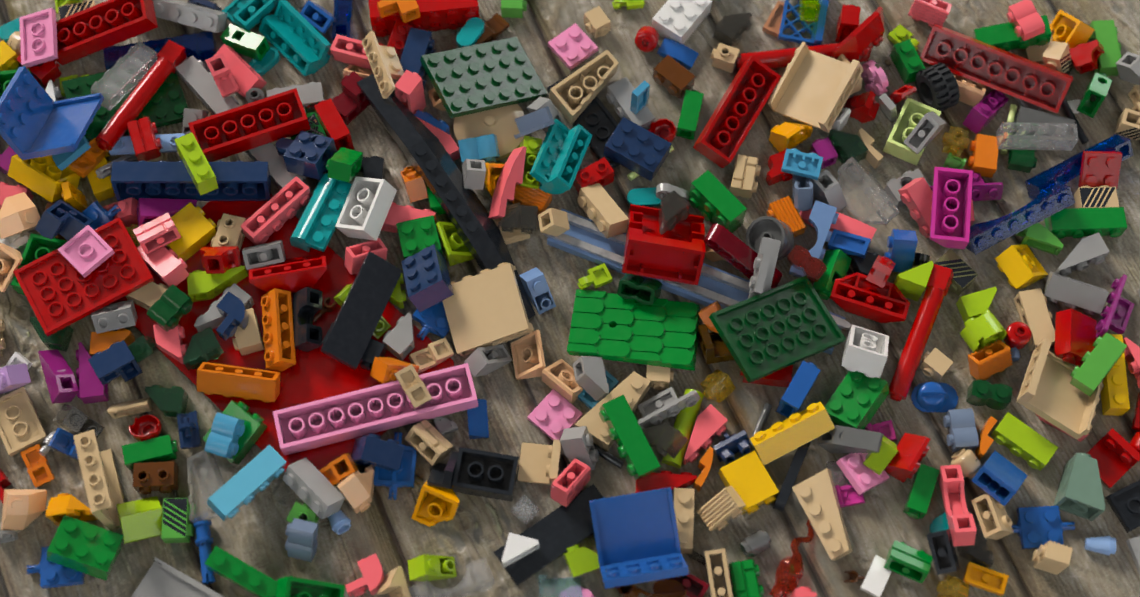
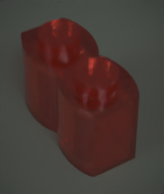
(802, 260)

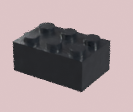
(485, 474)

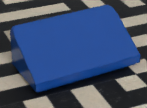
(478, 421)

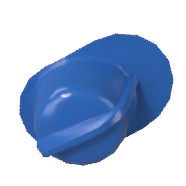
(934, 397)

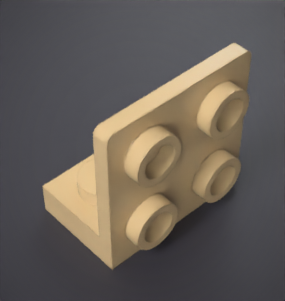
(539, 463)

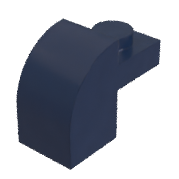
(235, 314)

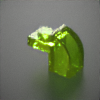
(809, 10)

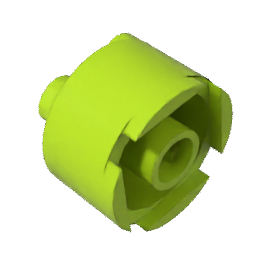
(982, 331)

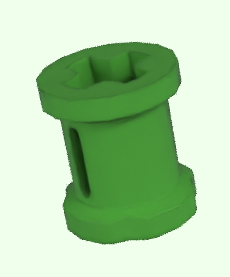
(954, 162)

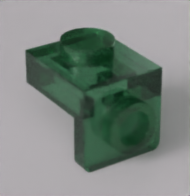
(142, 347)

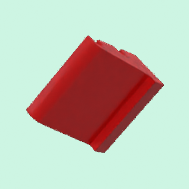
(665, 256)

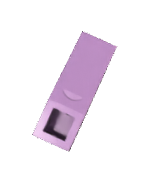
(13, 377)

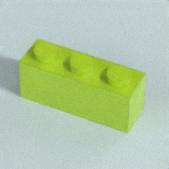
(196, 163)
(1024, 441)

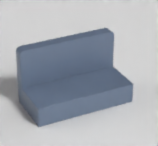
(534, 121)

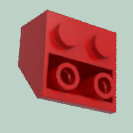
(907, 460)

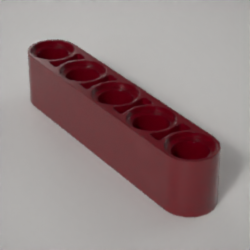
(735, 251)

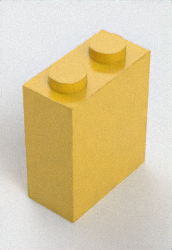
(193, 229)
(750, 481)

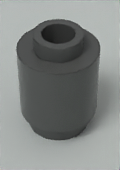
(254, 94)
(755, 543)

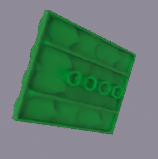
(634, 332)

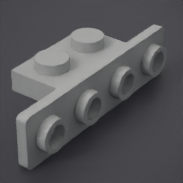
(764, 266)
(665, 405)

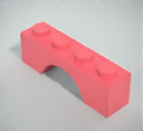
(959, 520)

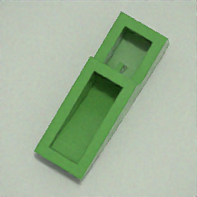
(1041, 238)

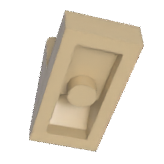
(394, 584)

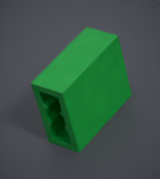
(253, 428)

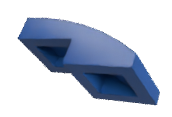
(679, 52)
(64, 443)

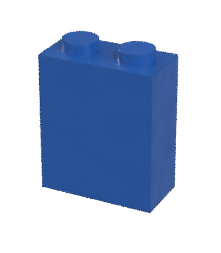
(798, 389)
(999, 478)

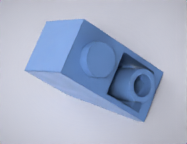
(537, 290)

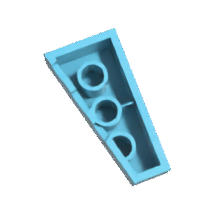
(247, 483)

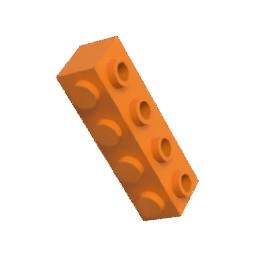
(278, 330)
(238, 382)

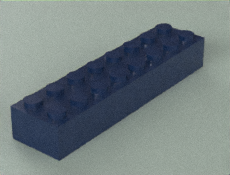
(171, 180)

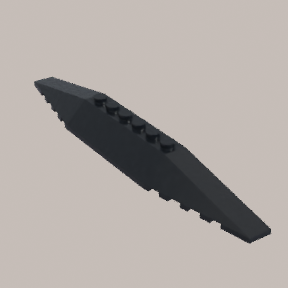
(445, 181)

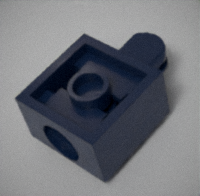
(306, 153)

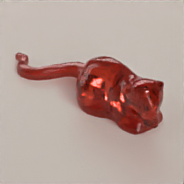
(791, 568)

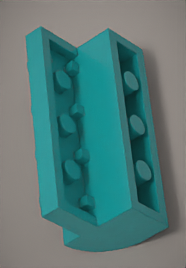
(249, 13)
(296, 39)
(560, 157)
(321, 214)

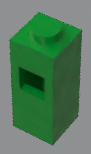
(245, 42)
(689, 114)
(837, 267)
(151, 450)
(921, 491)

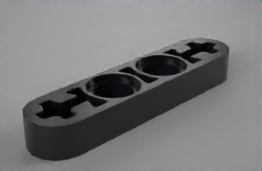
(791, 477)

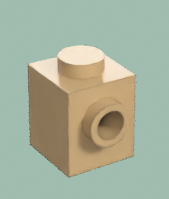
(596, 22)
(724, 57)
(553, 222)
(935, 364)
(659, 376)

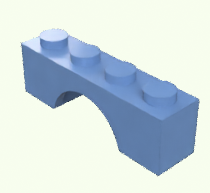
(821, 218)

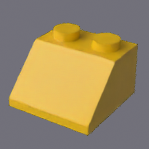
(1020, 266)

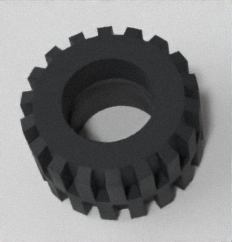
(937, 87)

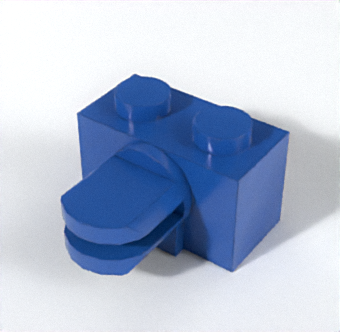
(902, 249)

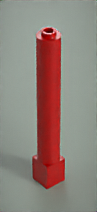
(783, 57)
(168, 58)
(937, 288)

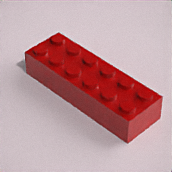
(434, 16)
(102, 27)
(737, 112)
(250, 125)

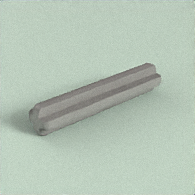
(106, 170)

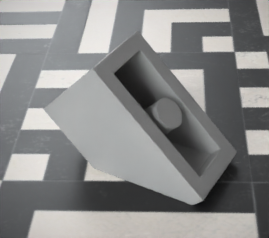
(924, 132)
(487, 359)

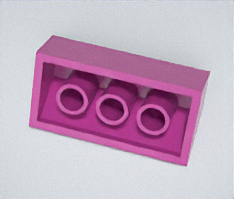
(951, 207)

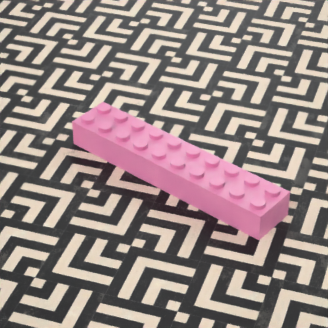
(372, 410)

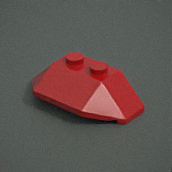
(863, 38)
(289, 275)
(868, 300)

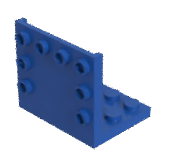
(37, 124)
(637, 538)

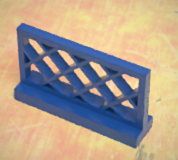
(816, 32)

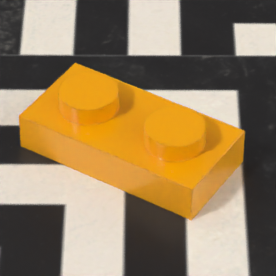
(73, 196)
(985, 578)

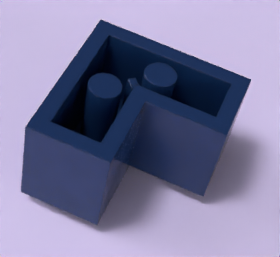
(62, 220)
(114, 363)
(376, 452)

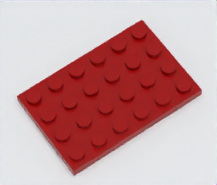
(64, 296)

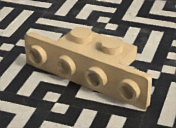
(383, 63)

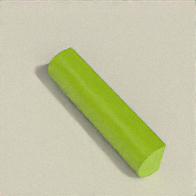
(684, 423)

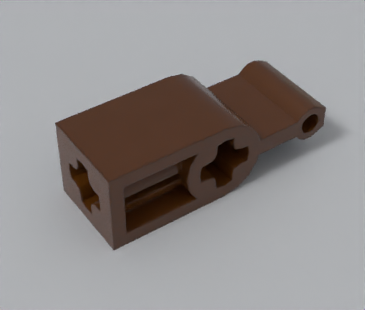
(493, 28)

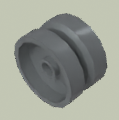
(770, 228)

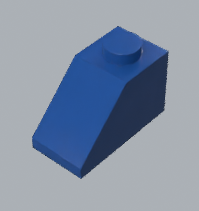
(317, 16)

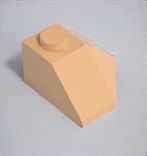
(17, 215)
(358, 489)
(22, 507)

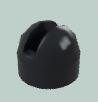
(920, 258)

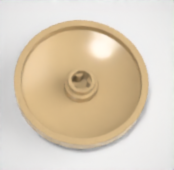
(494, 121)

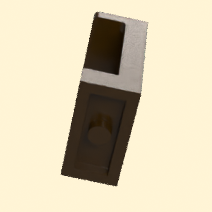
(713, 346)

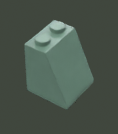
(1081, 488)

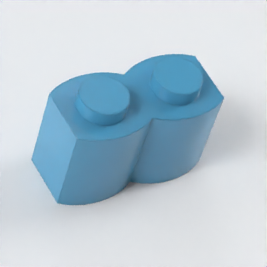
(479, 148)
(225, 435)

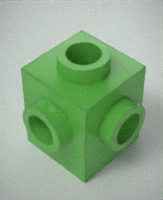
(302, 508)

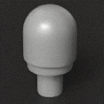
(45, 449)

